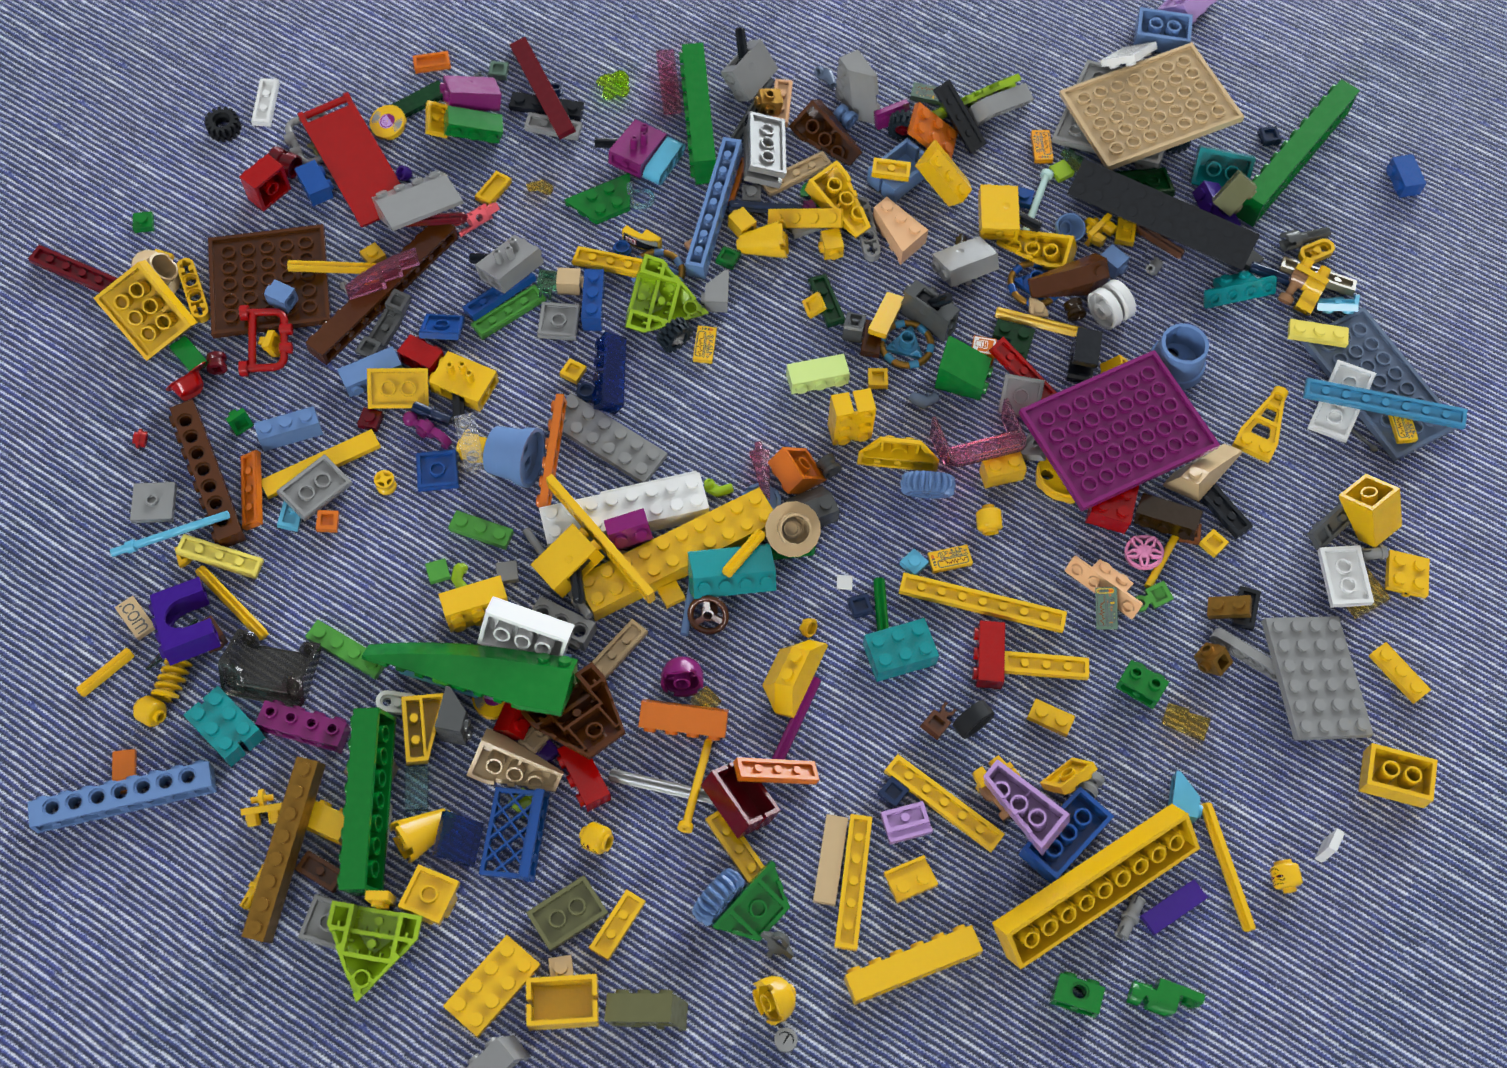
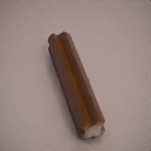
(1161, 242)

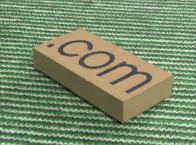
(135, 617)

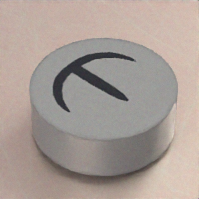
(785, 1040)

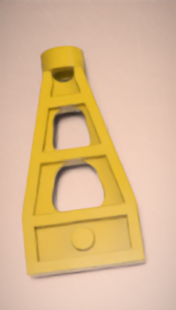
(1255, 444)

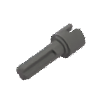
(1295, 239)

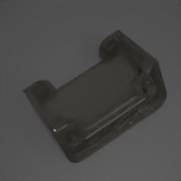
(267, 672)

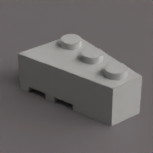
(500, 1053)

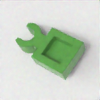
(1155, 595)

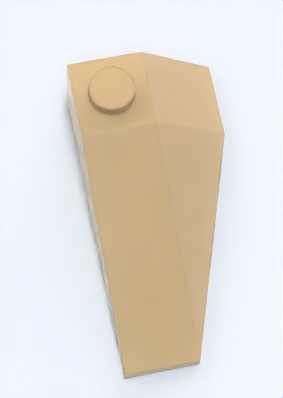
(1201, 474)
(510, 763)

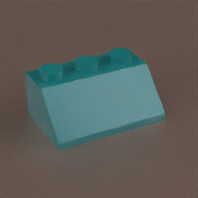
(1219, 165)

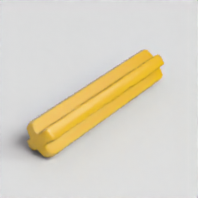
(743, 553)
(105, 672)

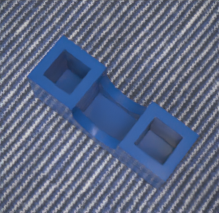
(593, 300)

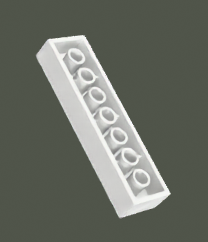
(664, 502)

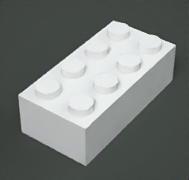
(523, 629)

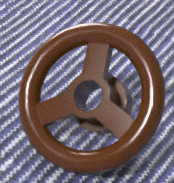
(709, 605)

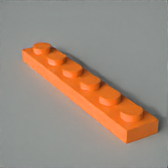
(552, 446)

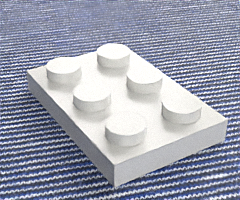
(1129, 55)
(1345, 576)

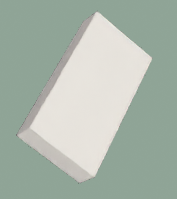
(1329, 845)

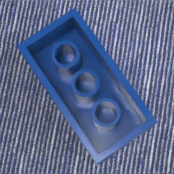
(1086, 822)

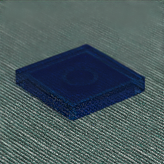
(458, 839)

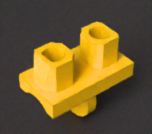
(1095, 228)
(252, 814)

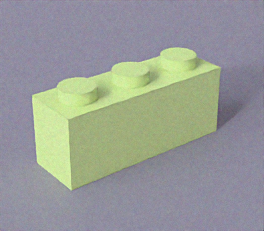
(817, 374)

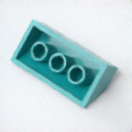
(753, 576)

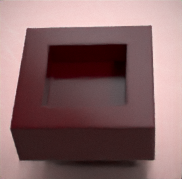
(370, 419)

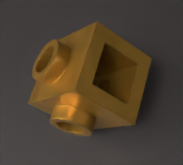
(769, 101)
(1213, 659)

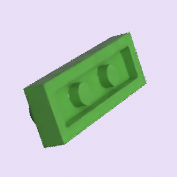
(481, 530)

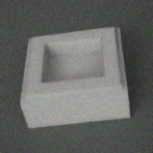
(508, 571)

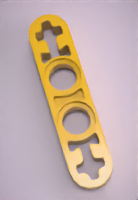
(195, 289)

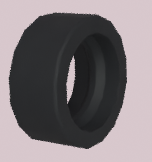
(973, 719)

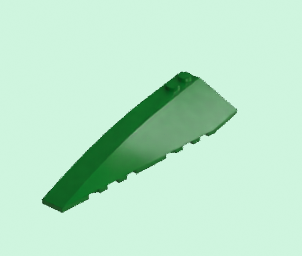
(510, 675)

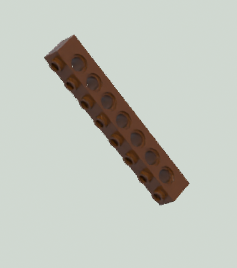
(186, 414)

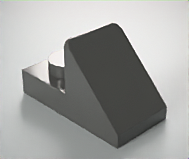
(853, 327)

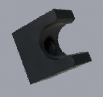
(1084, 355)

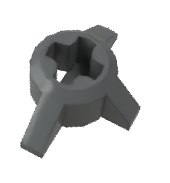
(776, 948)

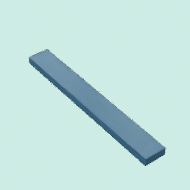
(1385, 403)

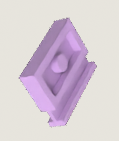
(906, 822)

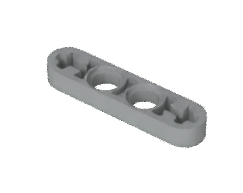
(874, 242)
(1244, 652)

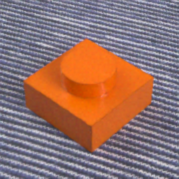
(327, 521)

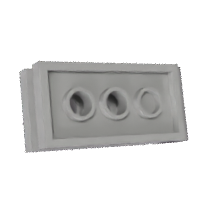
(764, 149)

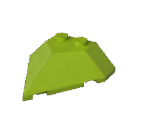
(659, 297)
(370, 941)

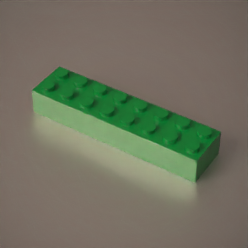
(698, 113)
(367, 801)

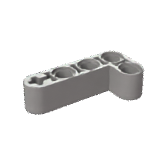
(1000, 103)

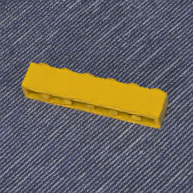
(912, 964)

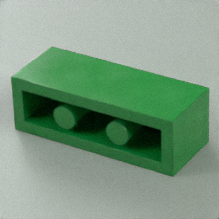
(473, 124)

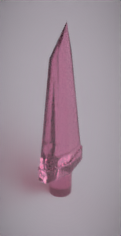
(762, 469)

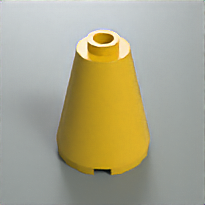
(765, 241)
(416, 833)

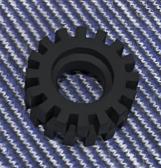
(219, 116)

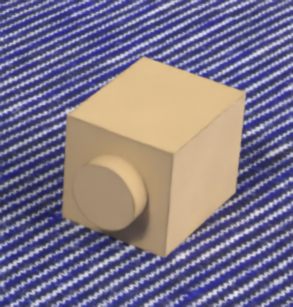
(569, 281)

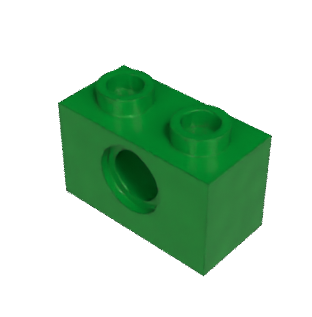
(1063, 994)

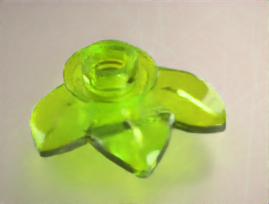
(614, 84)

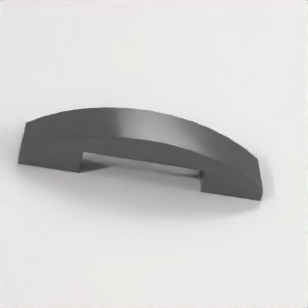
(387, 324)

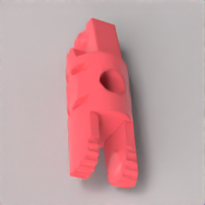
(484, 214)

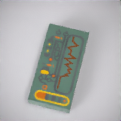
(924, 93)
(1106, 608)

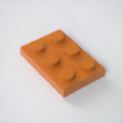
(927, 126)

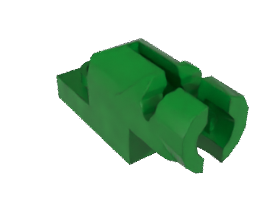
(1164, 996)

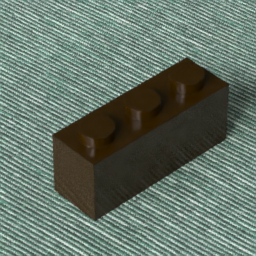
(1168, 517)

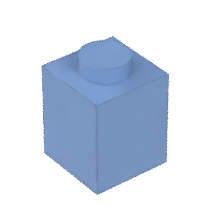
(1116, 261)
(281, 296)

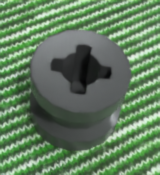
(829, 466)

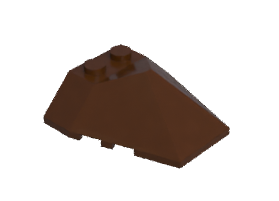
(589, 718)

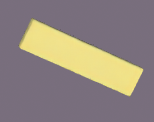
(219, 556)

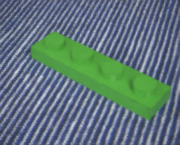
(343, 648)

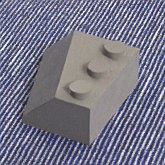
(857, 86)

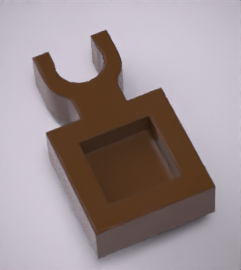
(938, 722)

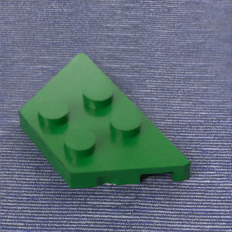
(602, 201)
(756, 907)

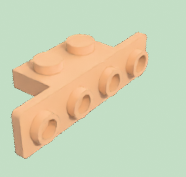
(1103, 575)

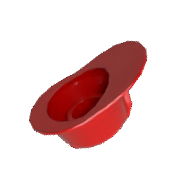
(188, 385)

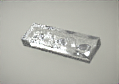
(469, 442)

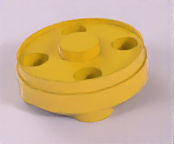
(1054, 487)

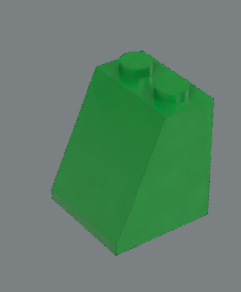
(963, 370)

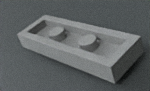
(540, 124)

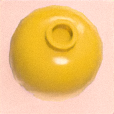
(774, 998)

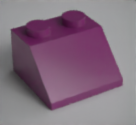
(628, 530)

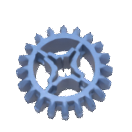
(928, 484)
(718, 896)

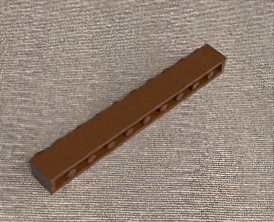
(361, 311)

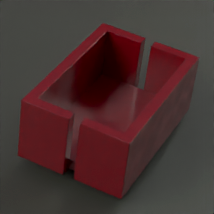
(741, 803)

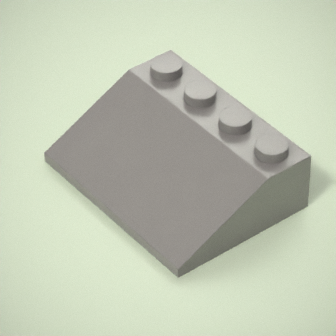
(416, 200)

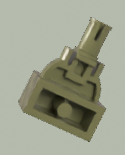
(1234, 193)

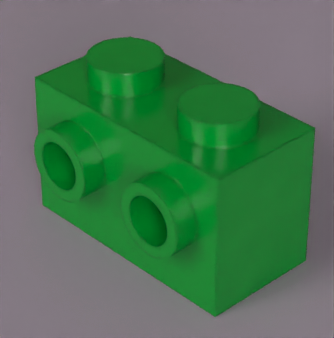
(1142, 684)

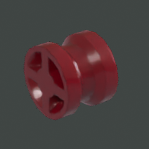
(216, 362)

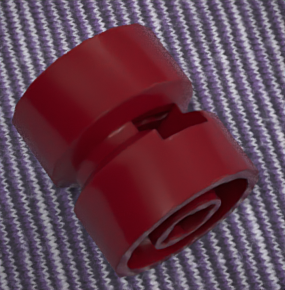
(287, 159)

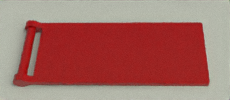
(350, 156)

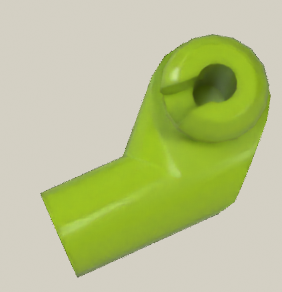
(457, 574)

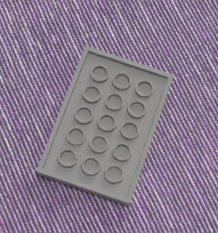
(1316, 678)

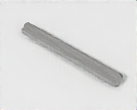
(655, 784)

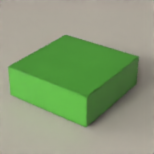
(438, 571)

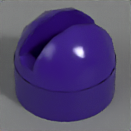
(403, 173)

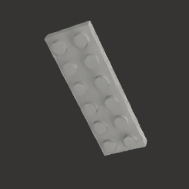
(611, 440)

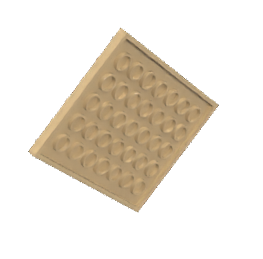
(1150, 106)

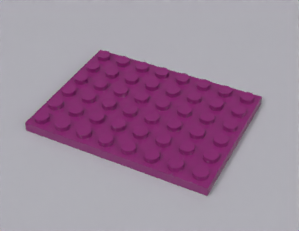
(1118, 430)

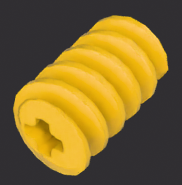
(169, 681)

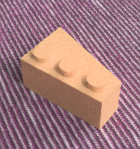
(899, 229)

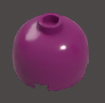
(682, 676)

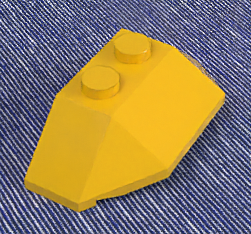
(898, 453)
(792, 675)

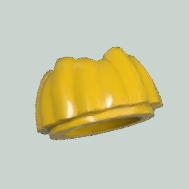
(808, 627)

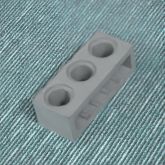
(581, 623)

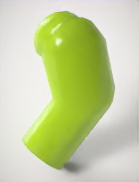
(715, 490)

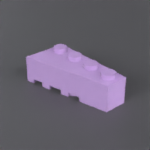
(1028, 807)

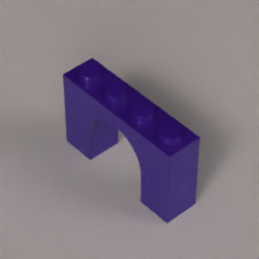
(168, 607)

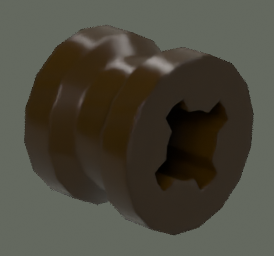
(1074, 309)

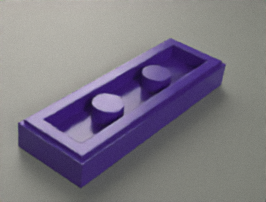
(1173, 907)

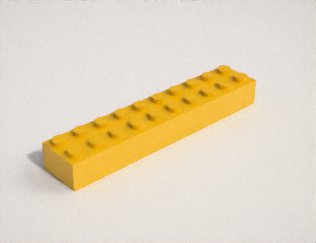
(666, 556)
(1096, 886)

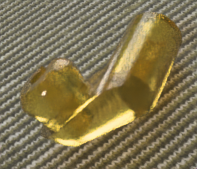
(541, 186)

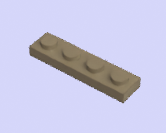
(1337, 282)

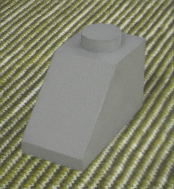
(716, 293)

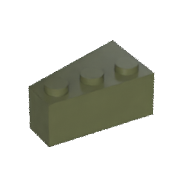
(646, 1009)

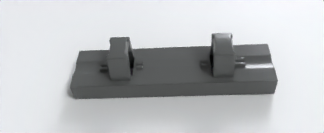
(1329, 527)

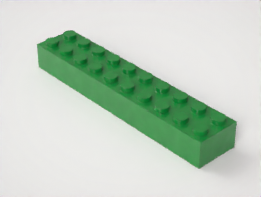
(1298, 150)

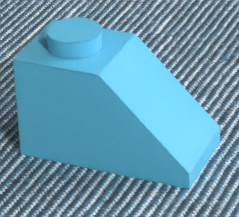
(1185, 796)

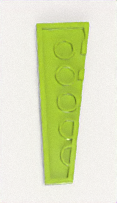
(972, 98)

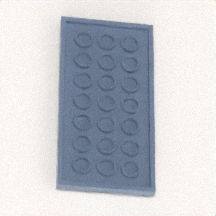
(1374, 351)

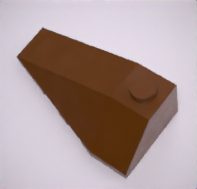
(823, 130)
(1071, 279)

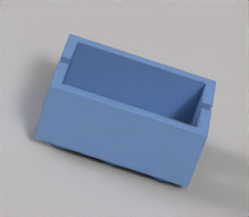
(894, 189)

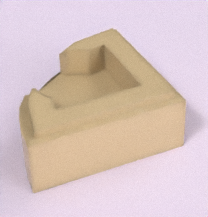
(1037, 308)

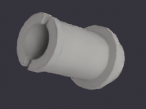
(1379, 552)

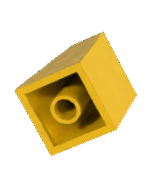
(1372, 509)

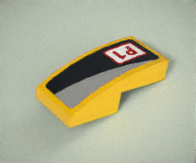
(644, 241)

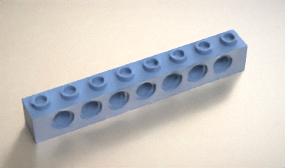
(714, 208)
(40, 809)

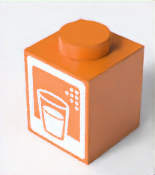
(984, 344)

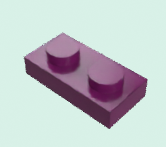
(882, 116)

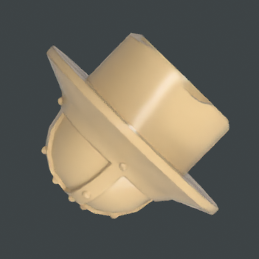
(163, 266)
(792, 529)

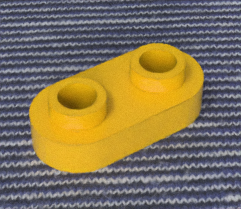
(1315, 252)

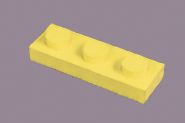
(1318, 333)

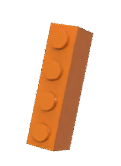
(683, 718)

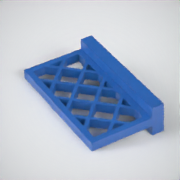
(533, 836)

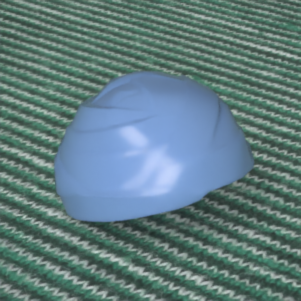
(1070, 225)

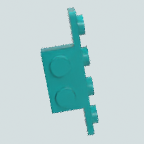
(1238, 288)

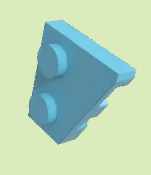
(1347, 306)

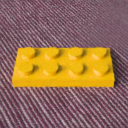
(492, 986)

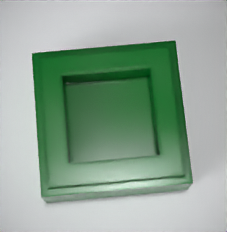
(728, 257)

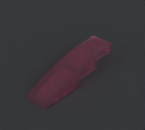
(668, 82)
(376, 276)

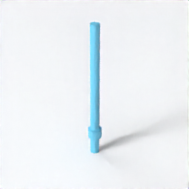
(133, 546)

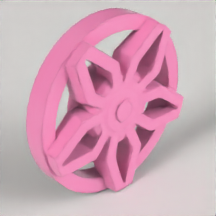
(1144, 552)

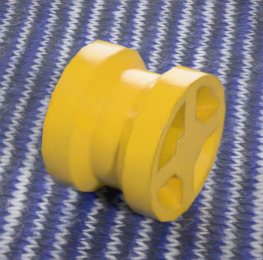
(384, 477)

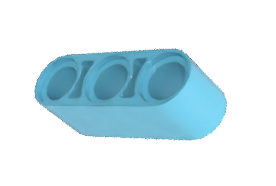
(664, 160)

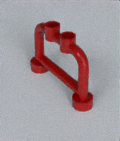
(285, 347)

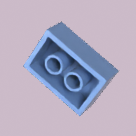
(1163, 27)

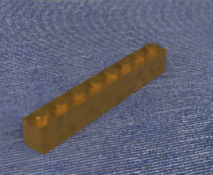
(283, 850)

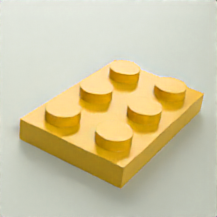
(397, 387)

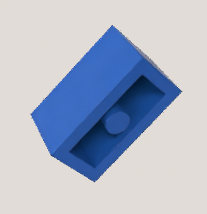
(1406, 175)
(314, 182)

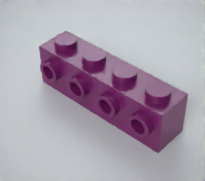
(303, 726)

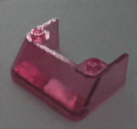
(984, 449)

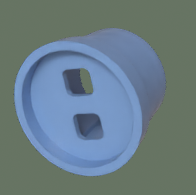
(1192, 350)
(515, 454)

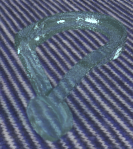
(630, 191)

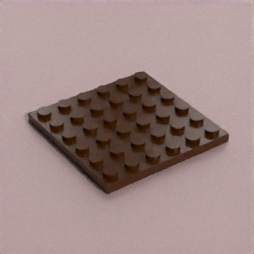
(249, 262)

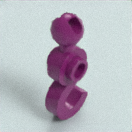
(426, 428)

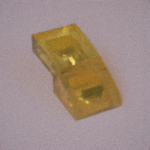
(1185, 722)

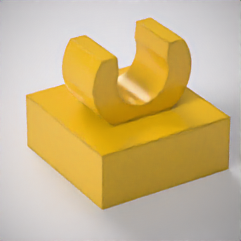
(270, 343)

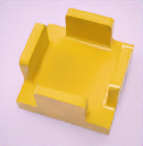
(430, 895)

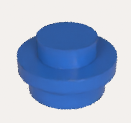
(622, 247)

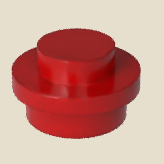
(140, 438)

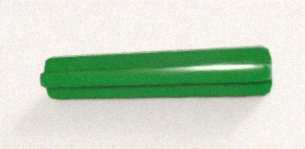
(880, 603)

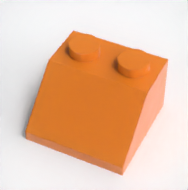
(796, 470)

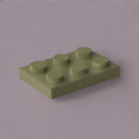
(567, 913)

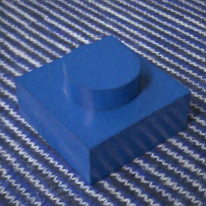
(1025, 197)

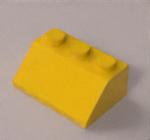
(943, 175)

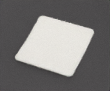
(844, 582)

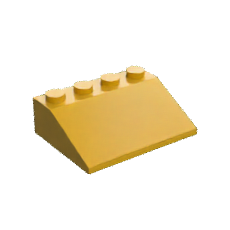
(145, 309)

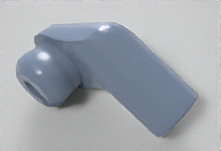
(825, 74)
(923, 401)

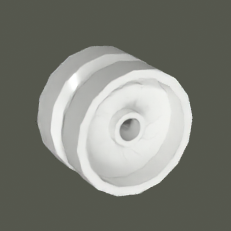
(1111, 304)

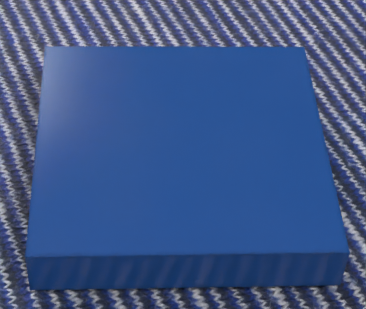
(442, 327)
(437, 470)

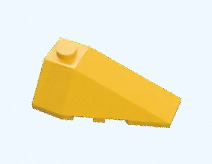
(834, 190)
(1042, 248)

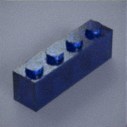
(609, 372)

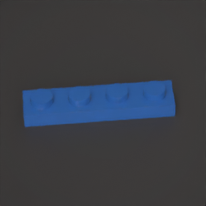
(493, 298)

